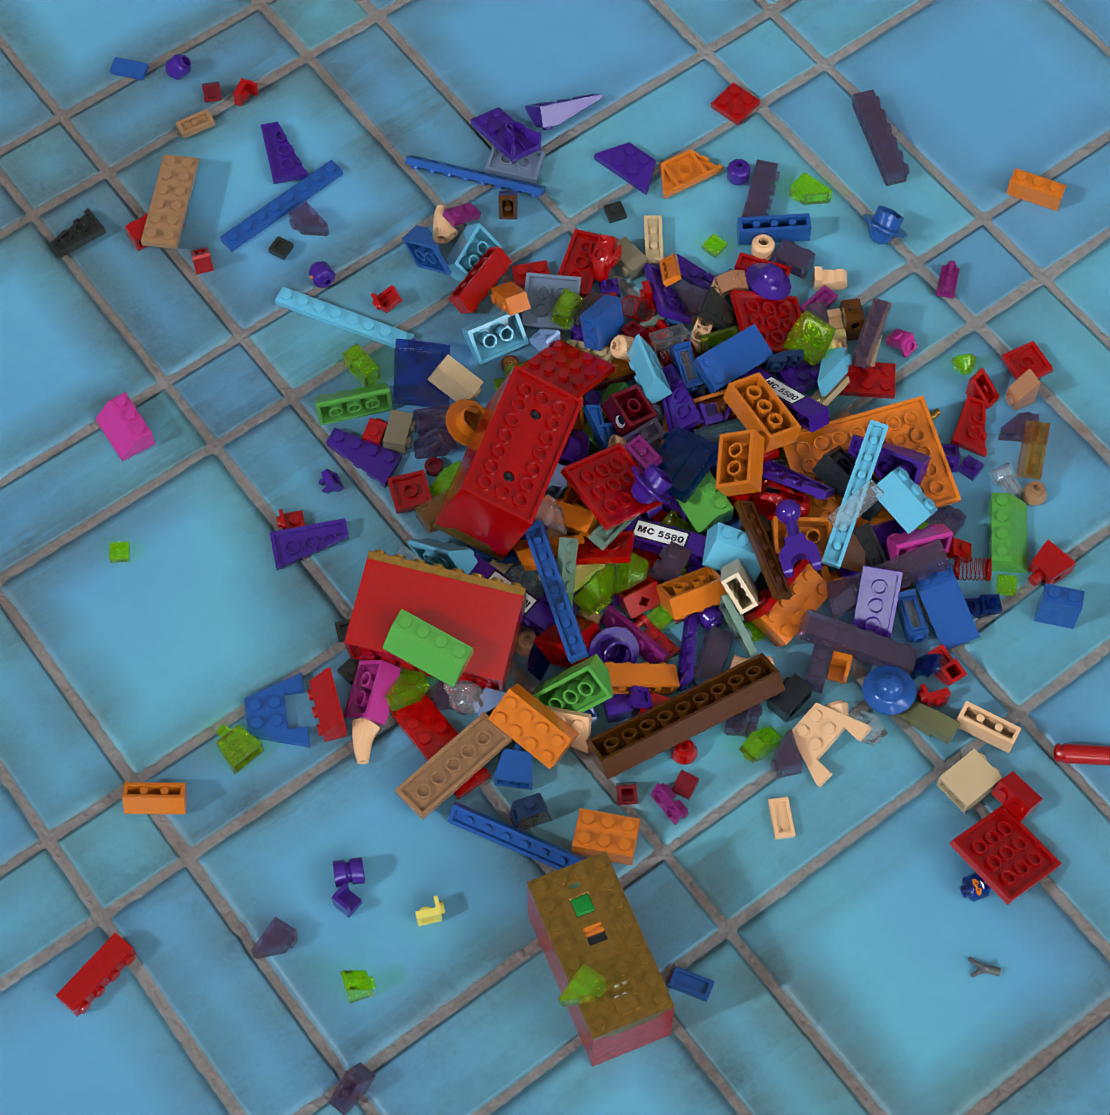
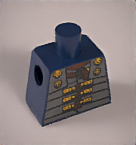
(529, 812)

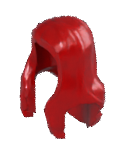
(768, 502)

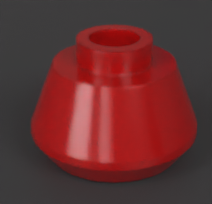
(684, 752)

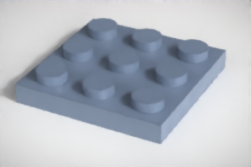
(542, 295)

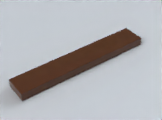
(763, 550)

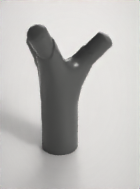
(984, 969)

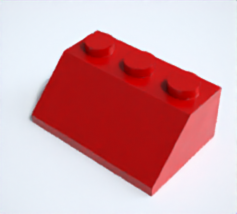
(327, 706)

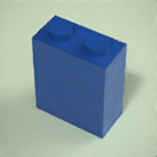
(602, 322)
(1059, 606)

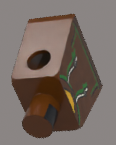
(852, 313)

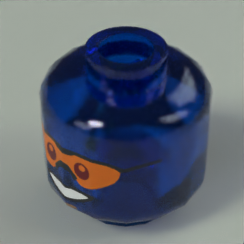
(974, 887)

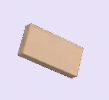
(781, 818)

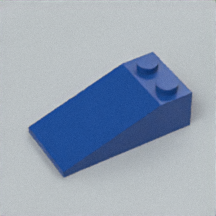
(732, 358)
(947, 609)

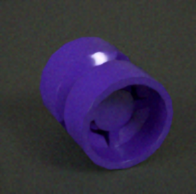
(348, 871)

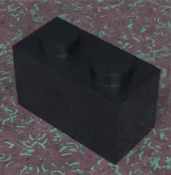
(792, 698)

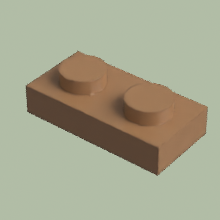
(195, 123)

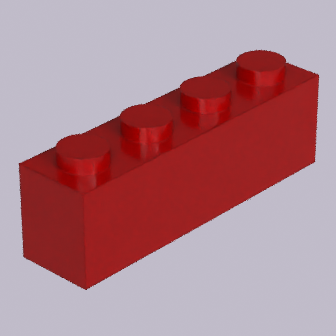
(480, 280)
(96, 975)

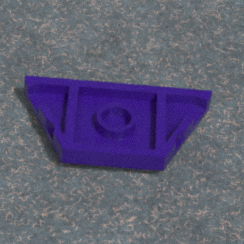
(629, 164)
(800, 377)

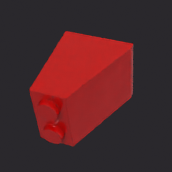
(552, 647)

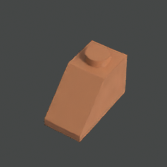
(731, 280)
(1023, 390)

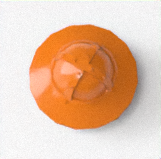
(463, 419)

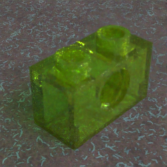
(361, 365)

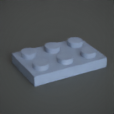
(524, 169)

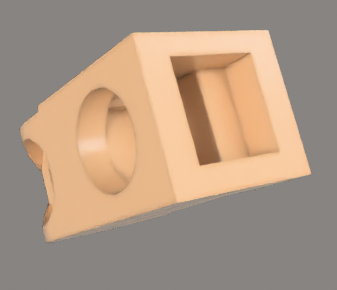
(833, 279)
(836, 321)

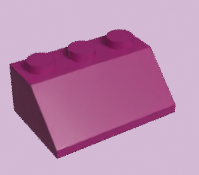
(124, 427)
(902, 543)
(369, 689)

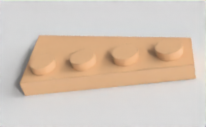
(580, 722)

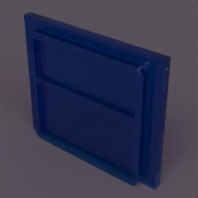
(412, 367)
(686, 461)

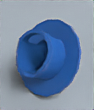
(884, 225)
(889, 690)

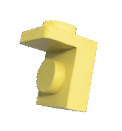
(430, 915)

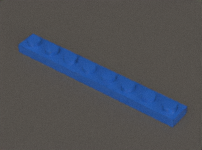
(469, 174)
(281, 205)
(556, 592)
(512, 837)

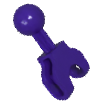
(796, 544)

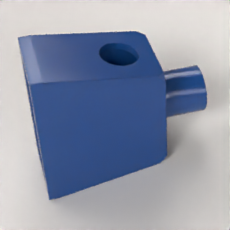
(514, 768)

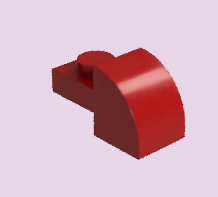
(951, 669)

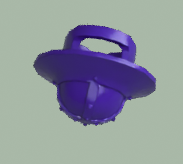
(768, 281)
(575, 448)
(651, 485)
(614, 645)

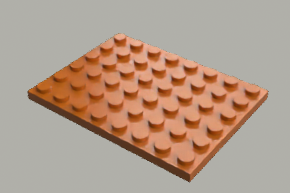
(908, 427)

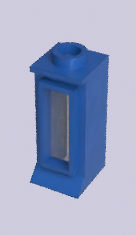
(682, 358)
(911, 617)

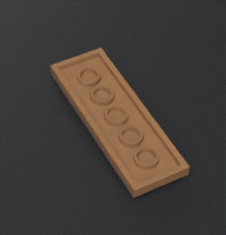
(170, 201)
(452, 766)

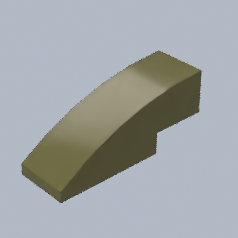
(930, 722)

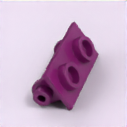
(948, 280)
(664, 798)

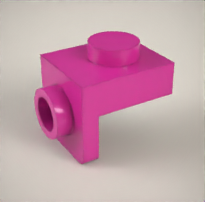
(902, 340)

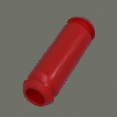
(1082, 754)

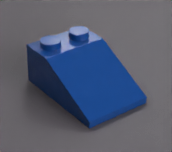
(425, 250)

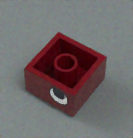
(628, 410)

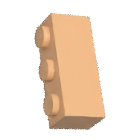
(988, 727)

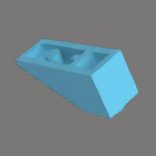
(833, 369)

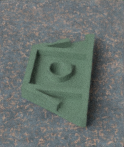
(734, 621)

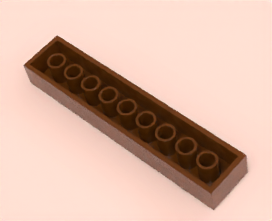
(685, 715)

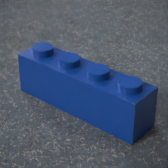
(779, 227)

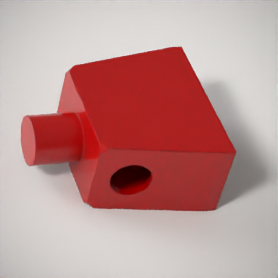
(1050, 565)

